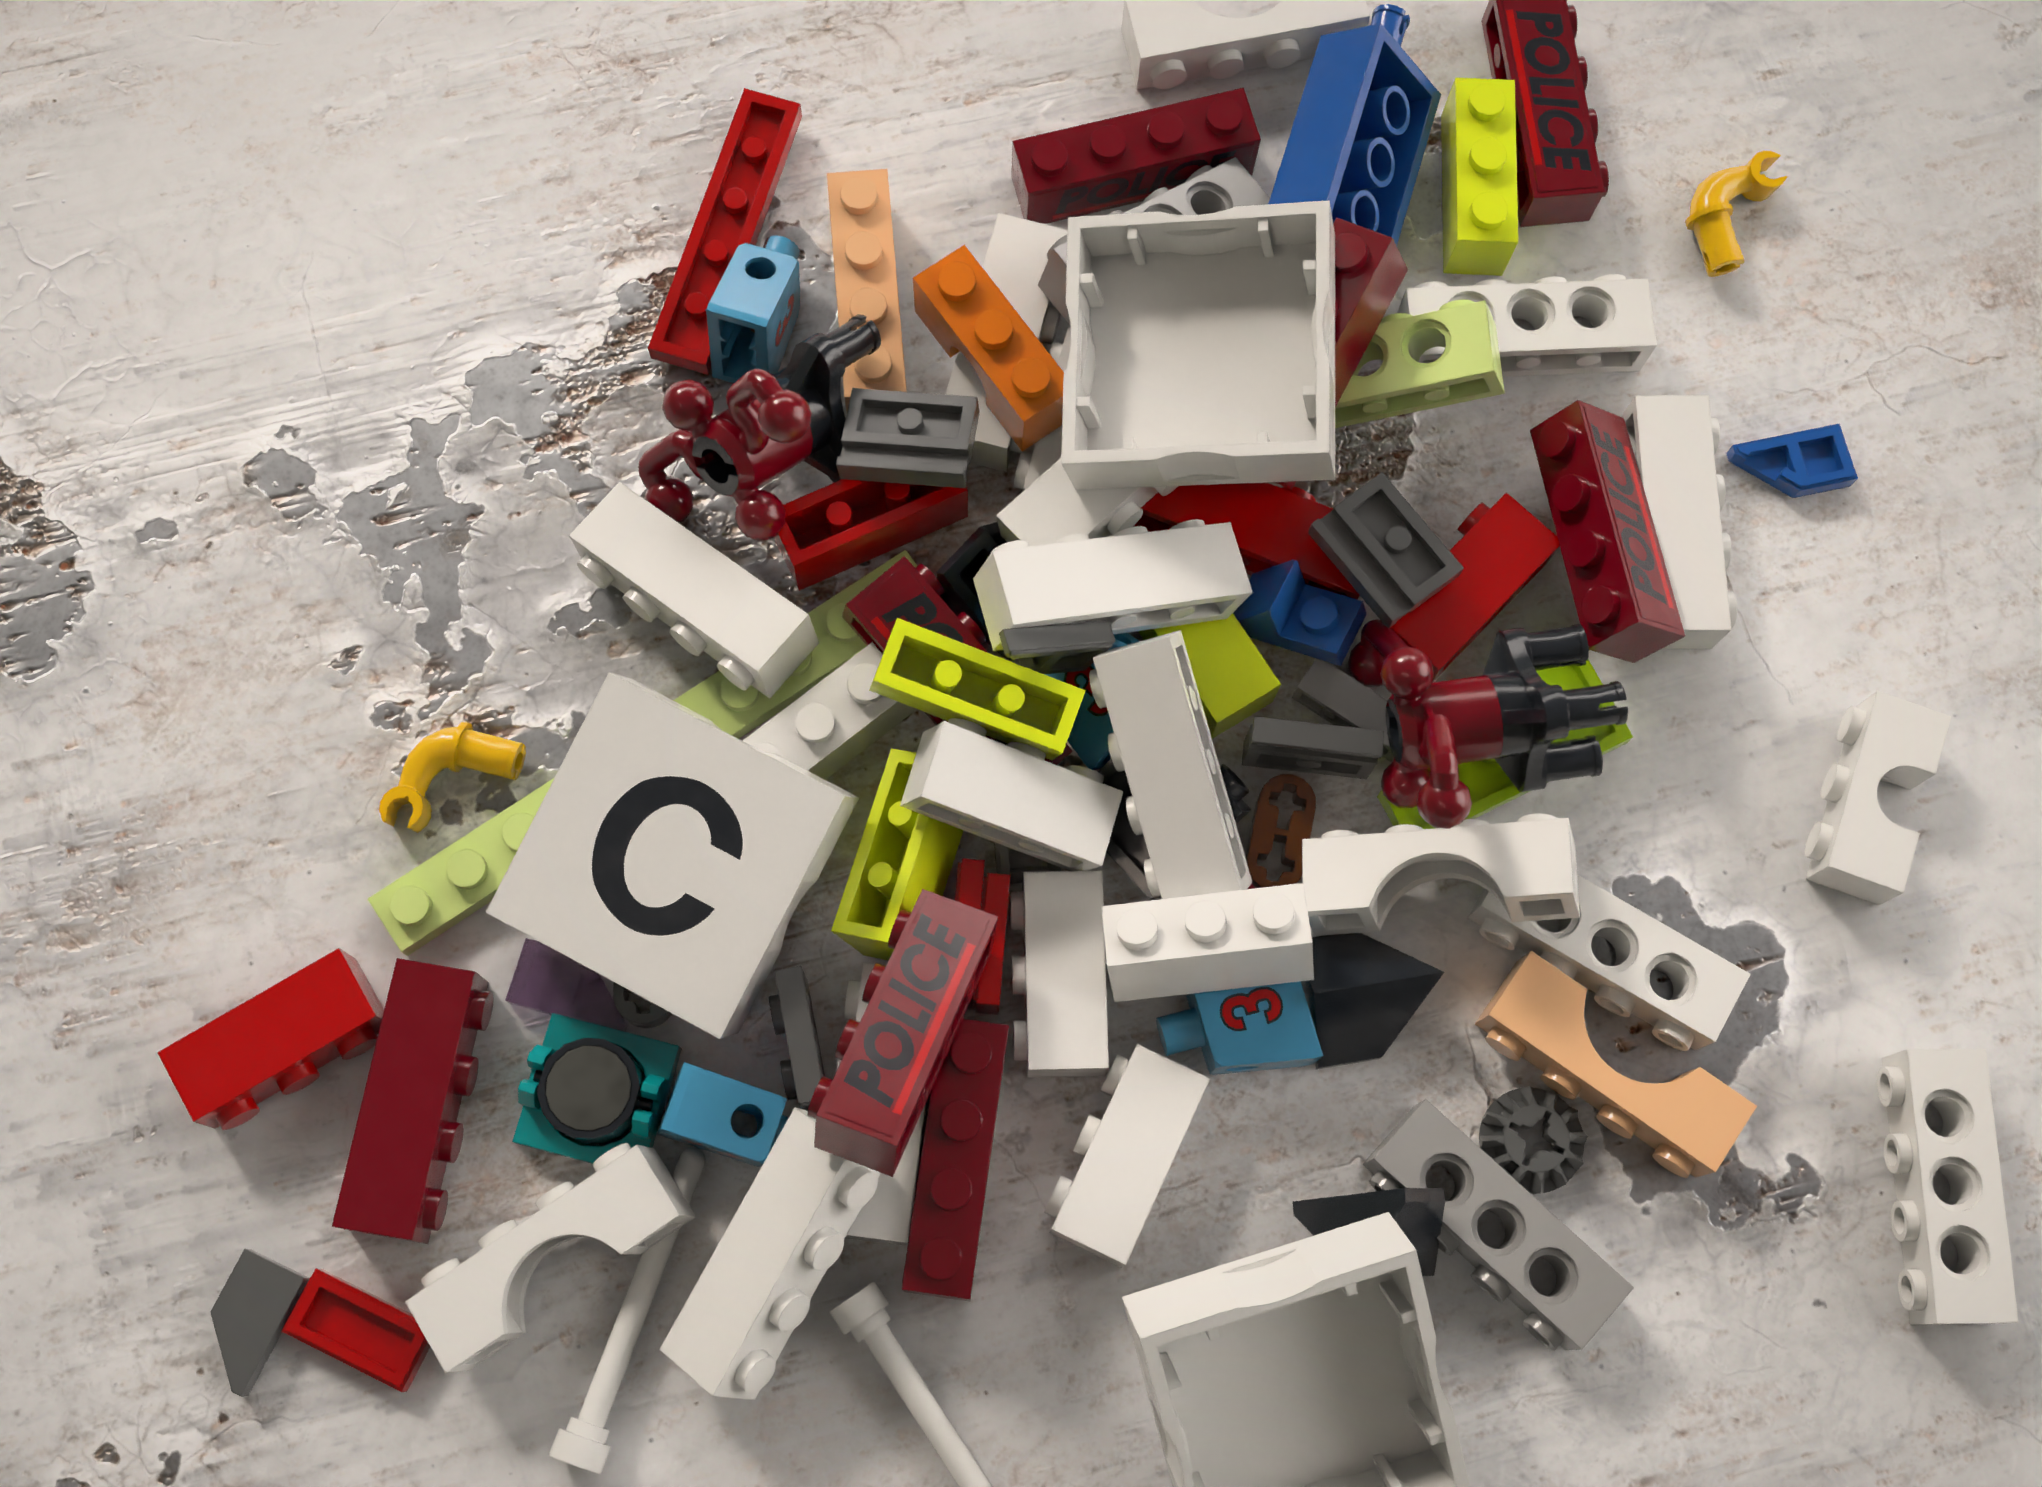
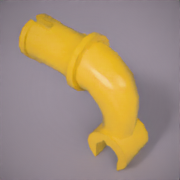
(1712, 211)
(453, 750)

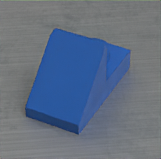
(1300, 615)

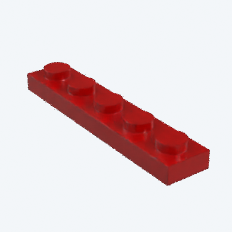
(727, 217)

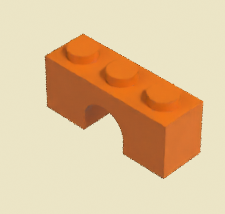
(975, 318)

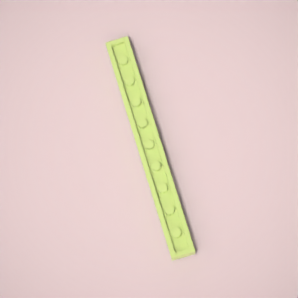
(472, 868)

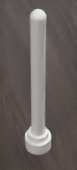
(867, 1320)
(585, 1437)

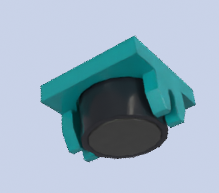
(593, 1089)

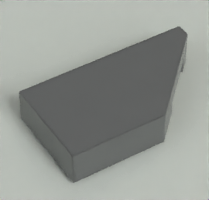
(1057, 647)
(252, 1315)

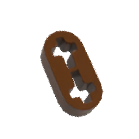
(1264, 829)

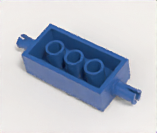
(1360, 126)

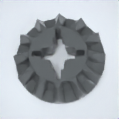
(1562, 1129)

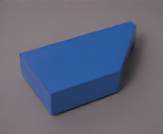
(1798, 461)

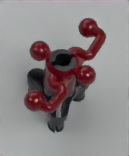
(762, 434)
(1491, 716)

